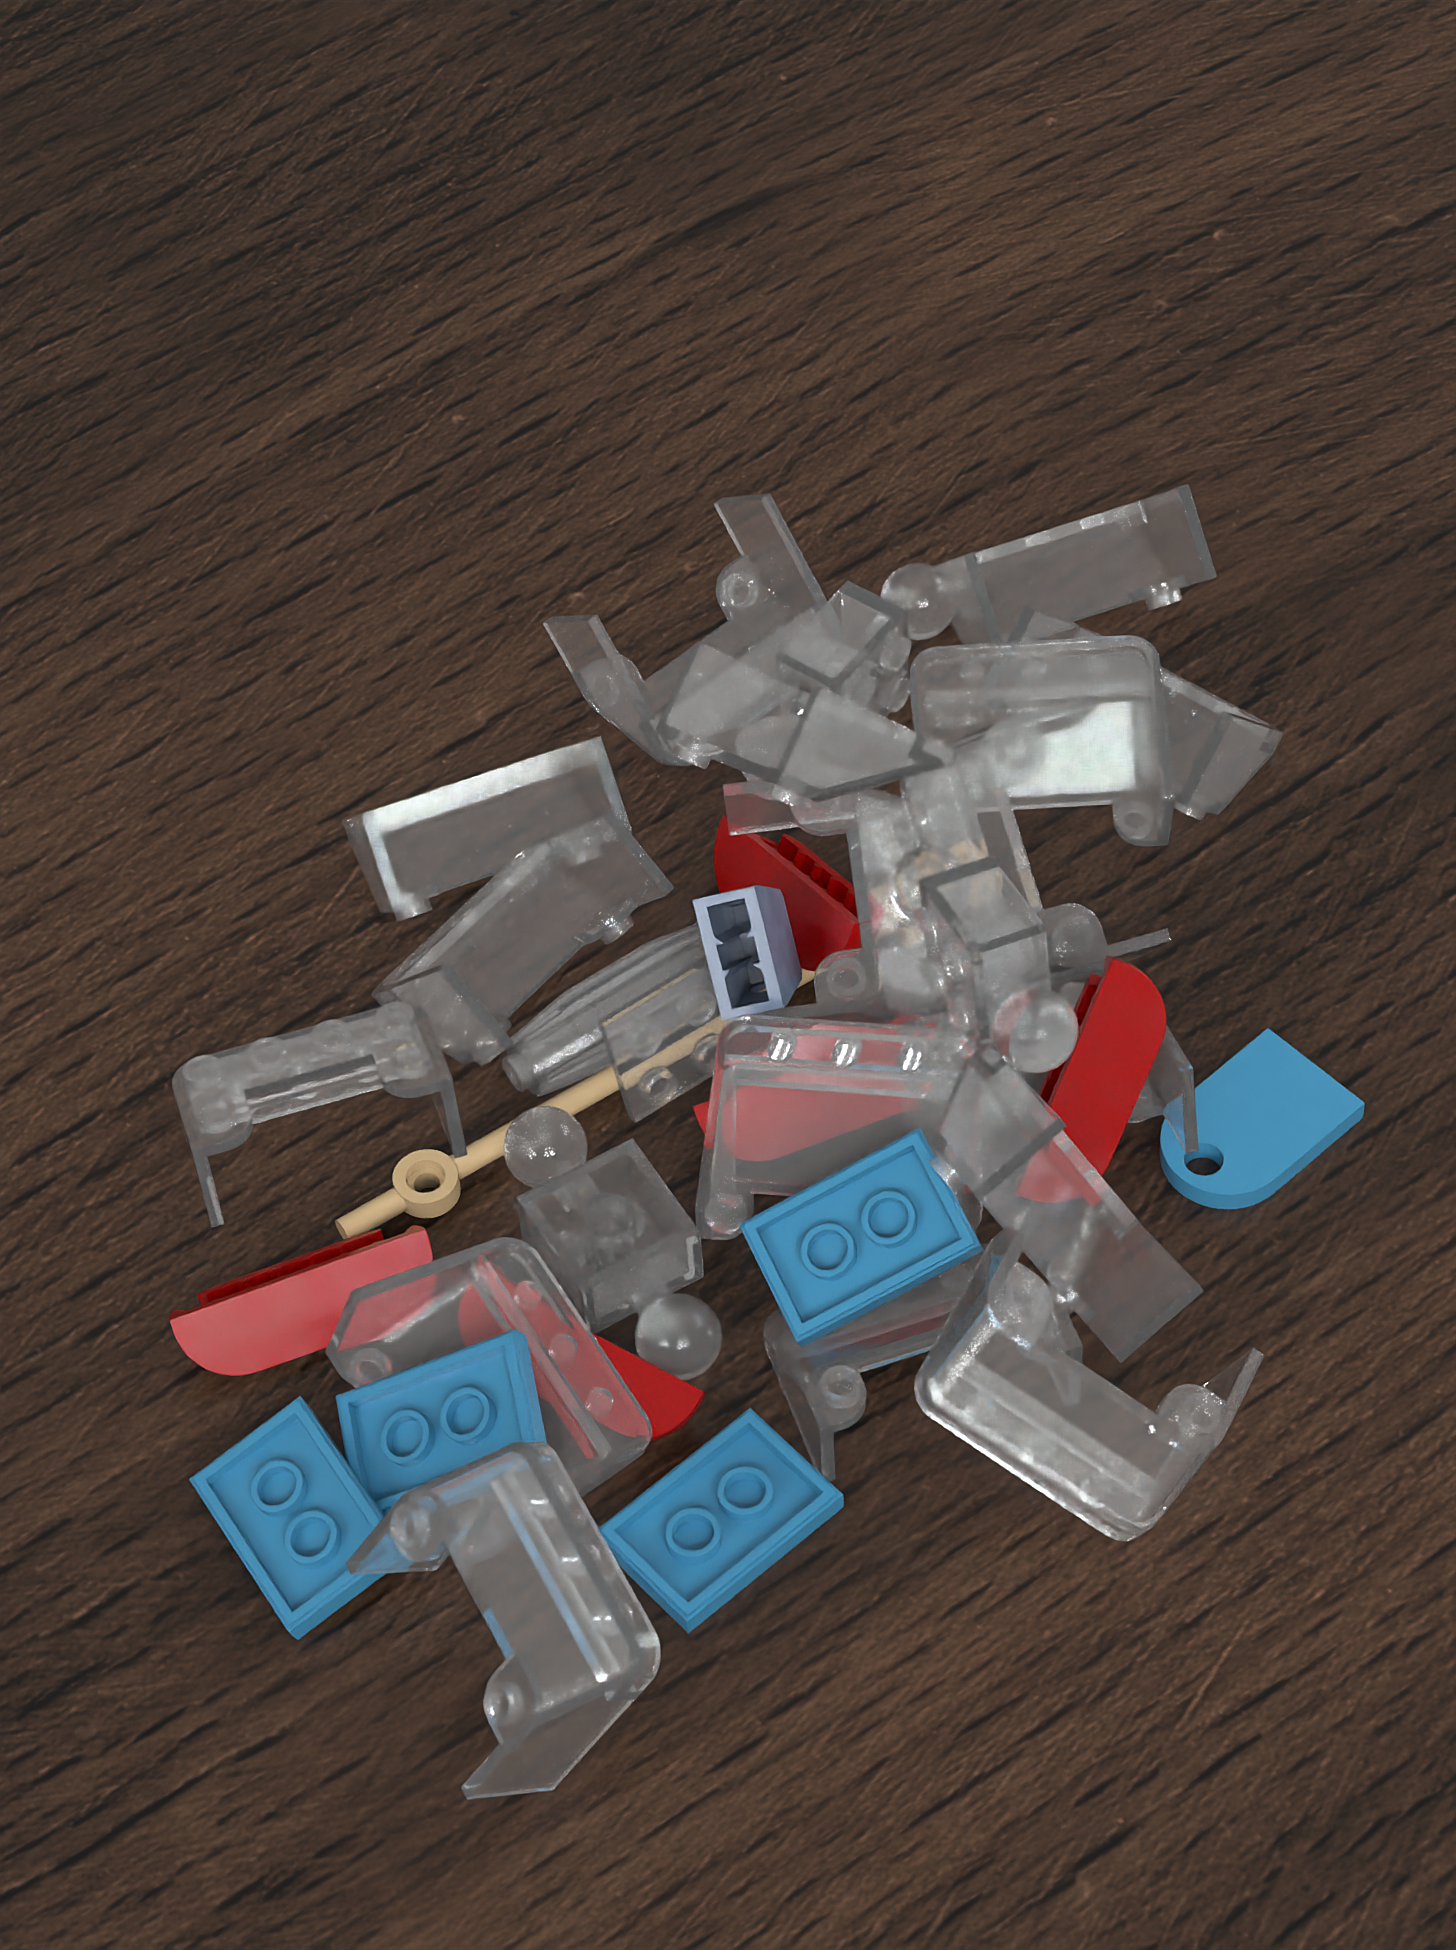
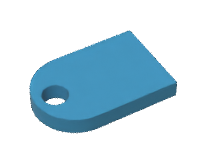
(1260, 1123)

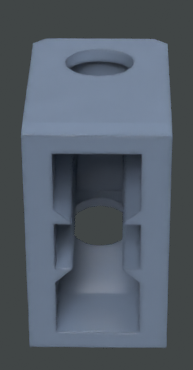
(749, 949)

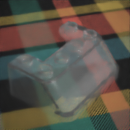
(287, 1073)

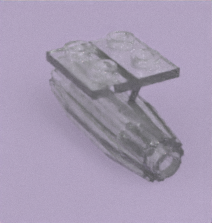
(642, 1014)

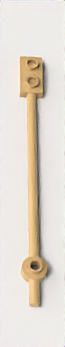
(437, 1170)

